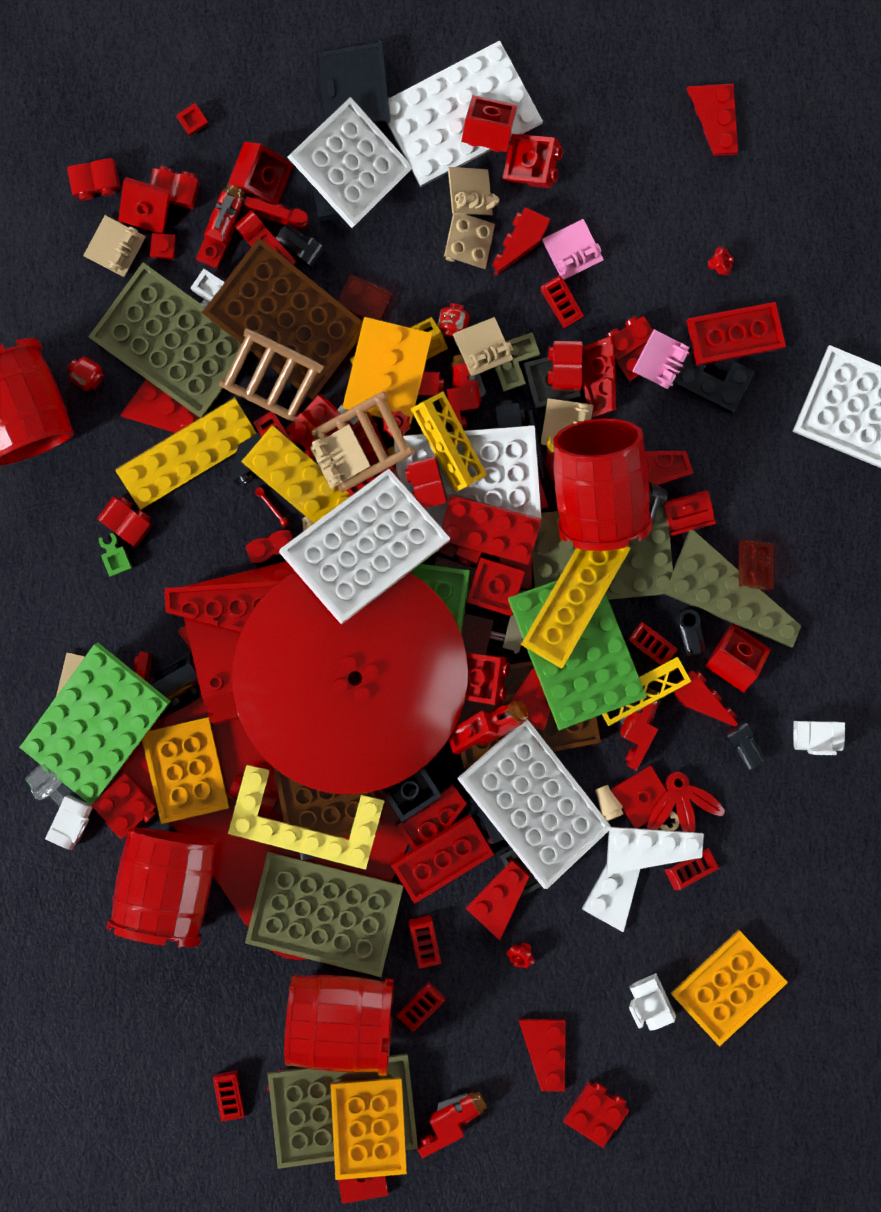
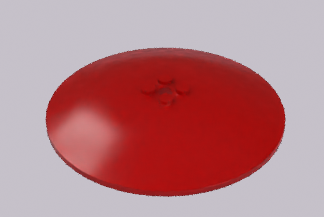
(341, 735)

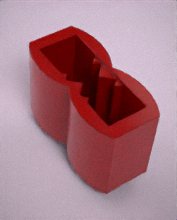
(94, 179)
(182, 186)
(567, 365)
(426, 482)
(125, 521)
(264, 549)

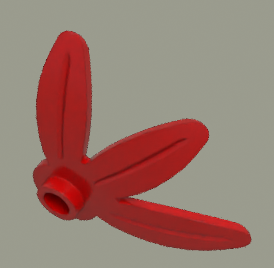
(682, 798)

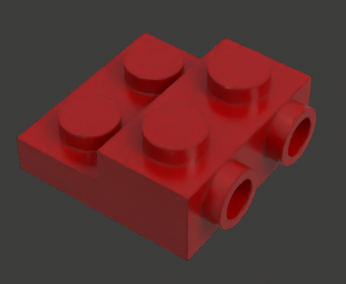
(532, 160)
(630, 344)
(315, 414)
(486, 678)
(124, 806)
(596, 1113)

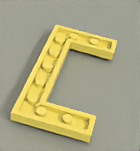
(349, 851)

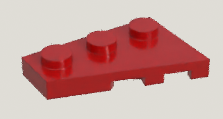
(535, 700)
(434, 818)

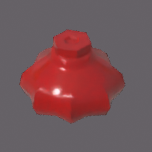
(721, 261)
(402, 421)
(521, 955)

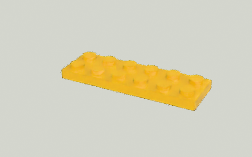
(186, 453)
(293, 475)
(572, 603)

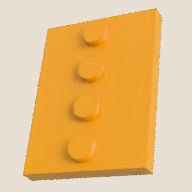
(389, 361)
(185, 770)
(729, 987)
(368, 1128)

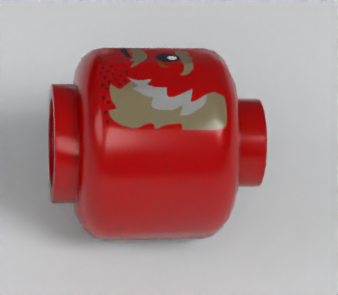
(453, 320)
(85, 373)

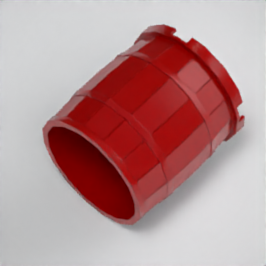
(30, 404)
(601, 484)
(162, 887)
(339, 1023)

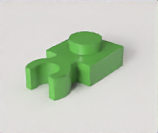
(116, 558)

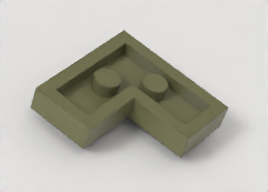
(510, 372)

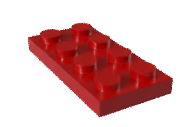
(736, 333)
(490, 529)
(442, 858)

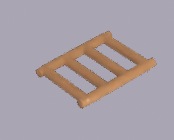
(271, 348)
(360, 411)

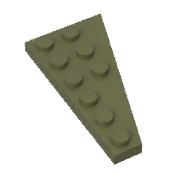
(712, 584)

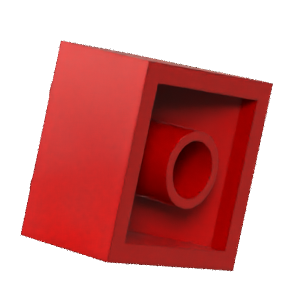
(489, 123)
(261, 172)
(738, 658)

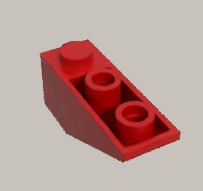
(525, 237)
(699, 698)

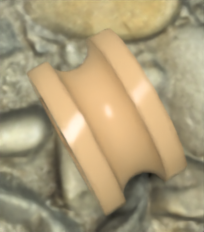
(674, 825)

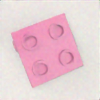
(573, 249)
(661, 359)

